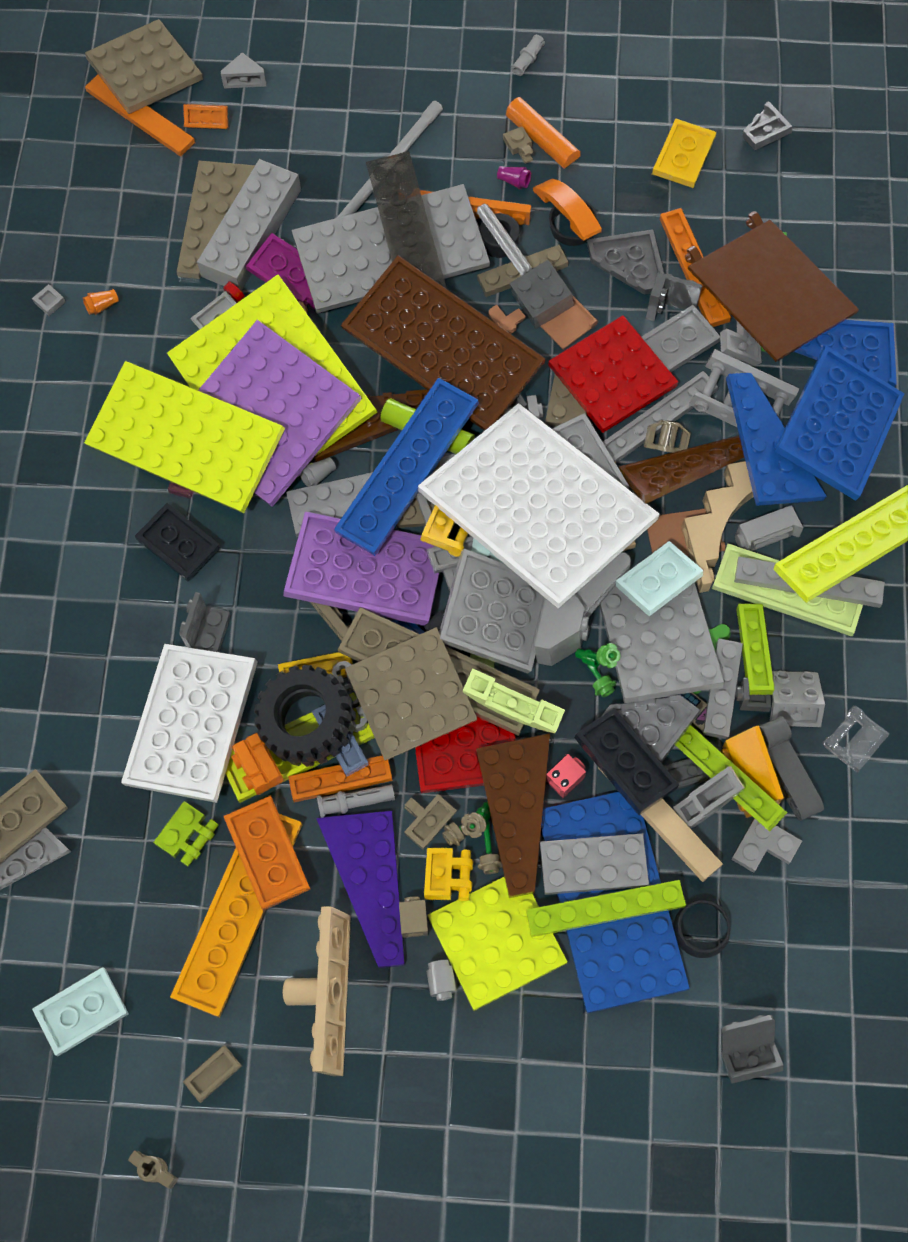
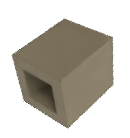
(413, 917)

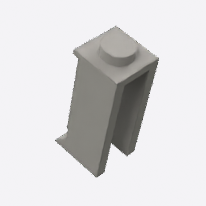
(768, 529)

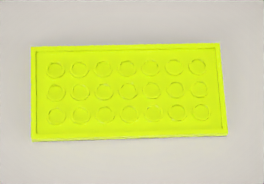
(185, 436)

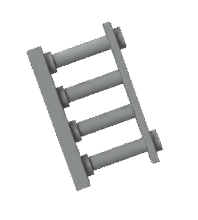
(724, 364)

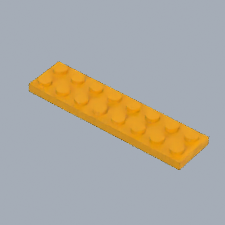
(224, 937)

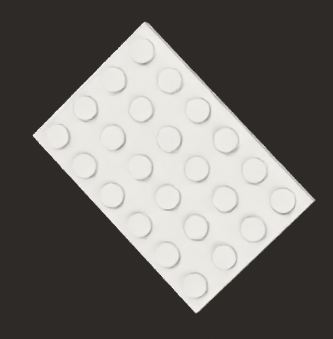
(190, 722)

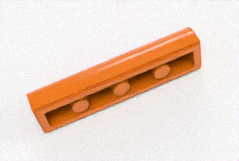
(542, 132)

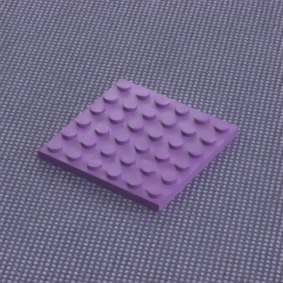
(287, 388)

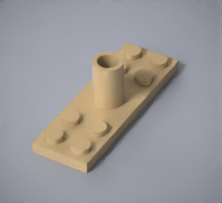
(326, 992)

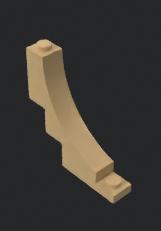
(704, 532)

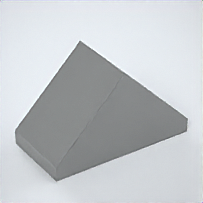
(243, 73)

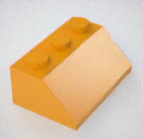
(752, 758)

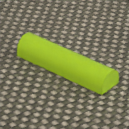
(398, 415)

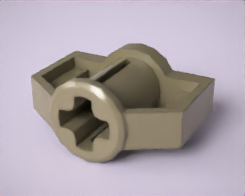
(667, 436)
(152, 1169)

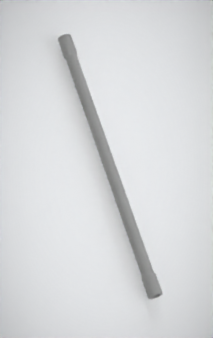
(426, 118)

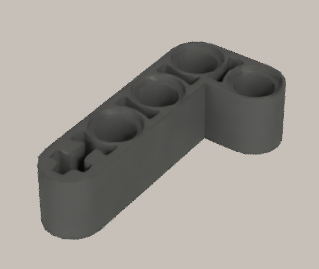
(789, 770)

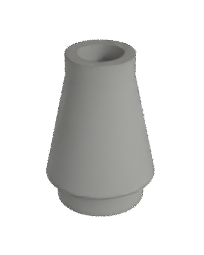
(317, 471)

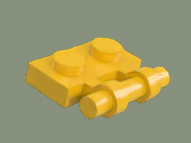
(439, 874)

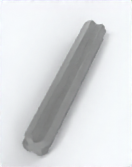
(503, 239)

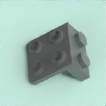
(750, 1049)

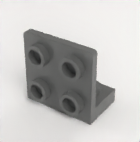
(672, 292)
(204, 625)

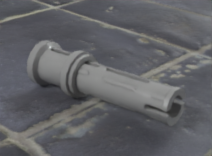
(342, 802)

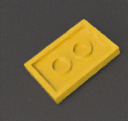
(684, 153)

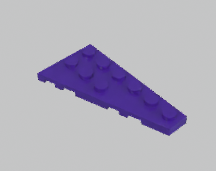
(367, 865)

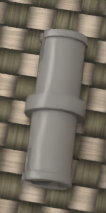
(528, 55)

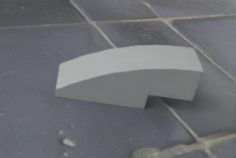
(709, 797)

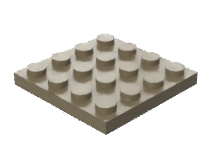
(143, 66)
(411, 694)

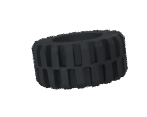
(283, 694)

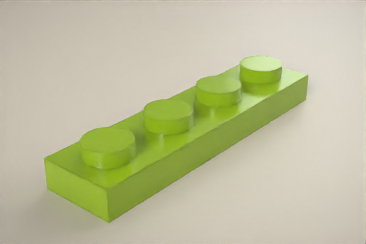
(755, 649)

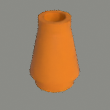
(99, 301)

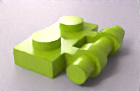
(179, 831)

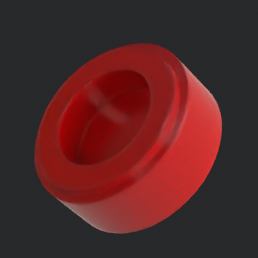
(234, 291)

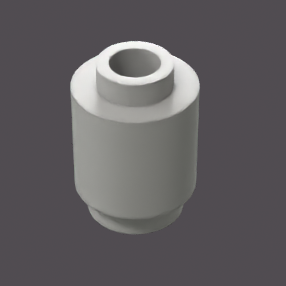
(441, 980)

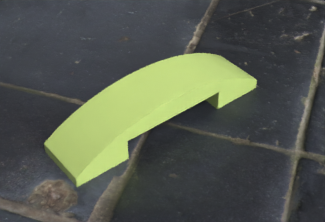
(512, 704)

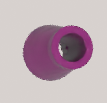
(516, 176)

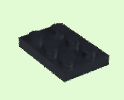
(177, 541)

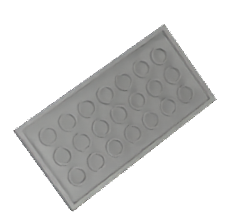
(351, 251)

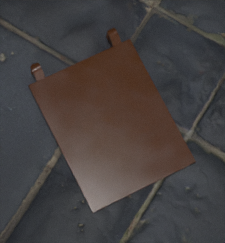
(771, 288)

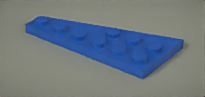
(862, 342)
(770, 474)

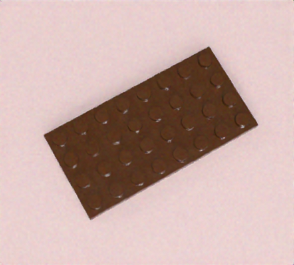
(440, 336)

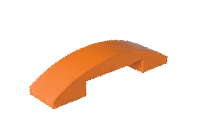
(571, 206)

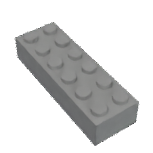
(248, 223)

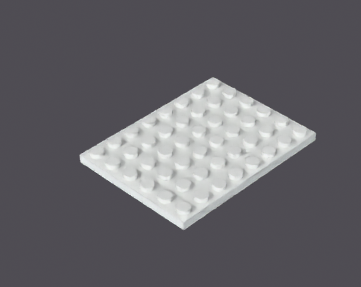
(538, 504)

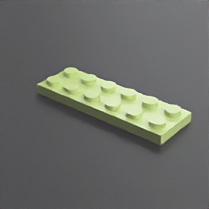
(825, 612)

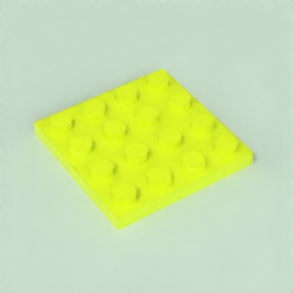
(492, 943)

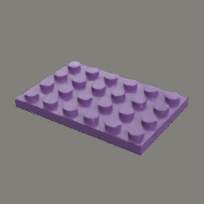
(342, 575)

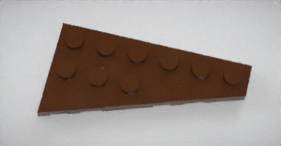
(373, 427)

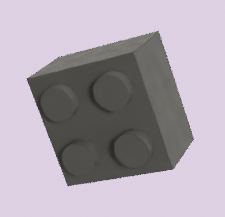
(541, 294)

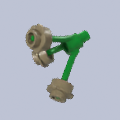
(474, 825)

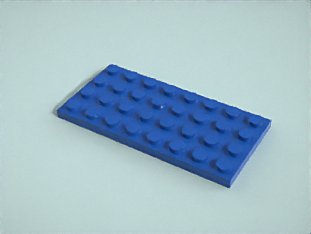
(624, 957)

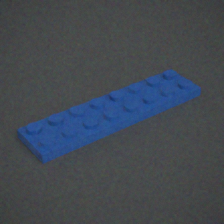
(406, 466)

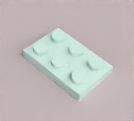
(659, 578)
(80, 1011)

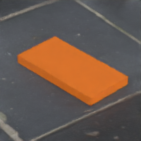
(266, 853)

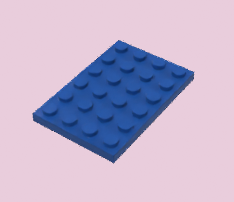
(840, 423)

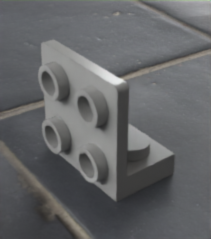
(798, 698)

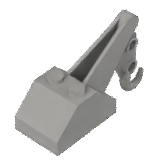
(566, 627)

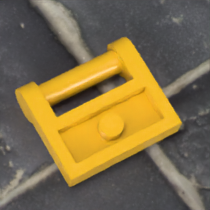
(438, 530)

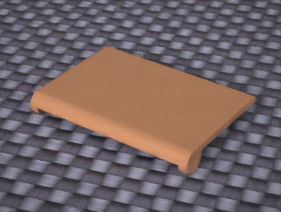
(570, 324)
(668, 529)

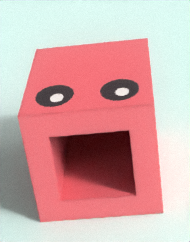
(566, 775)

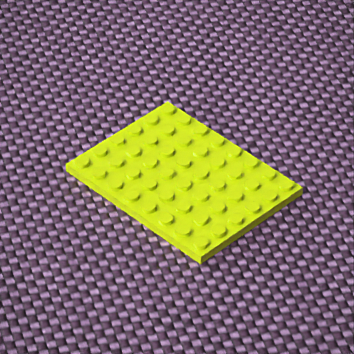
(282, 313)

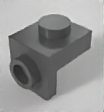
(751, 702)

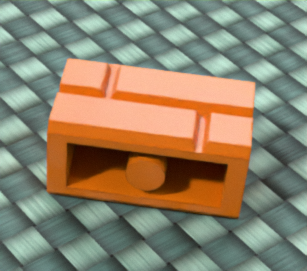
(257, 763)

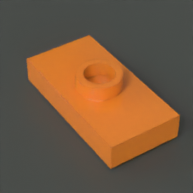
(206, 116)

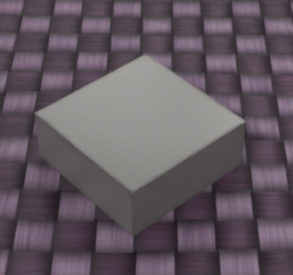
(48, 300)

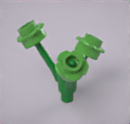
(606, 656)

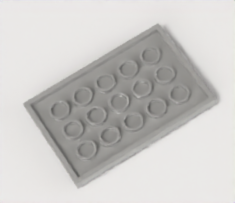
(661, 651)

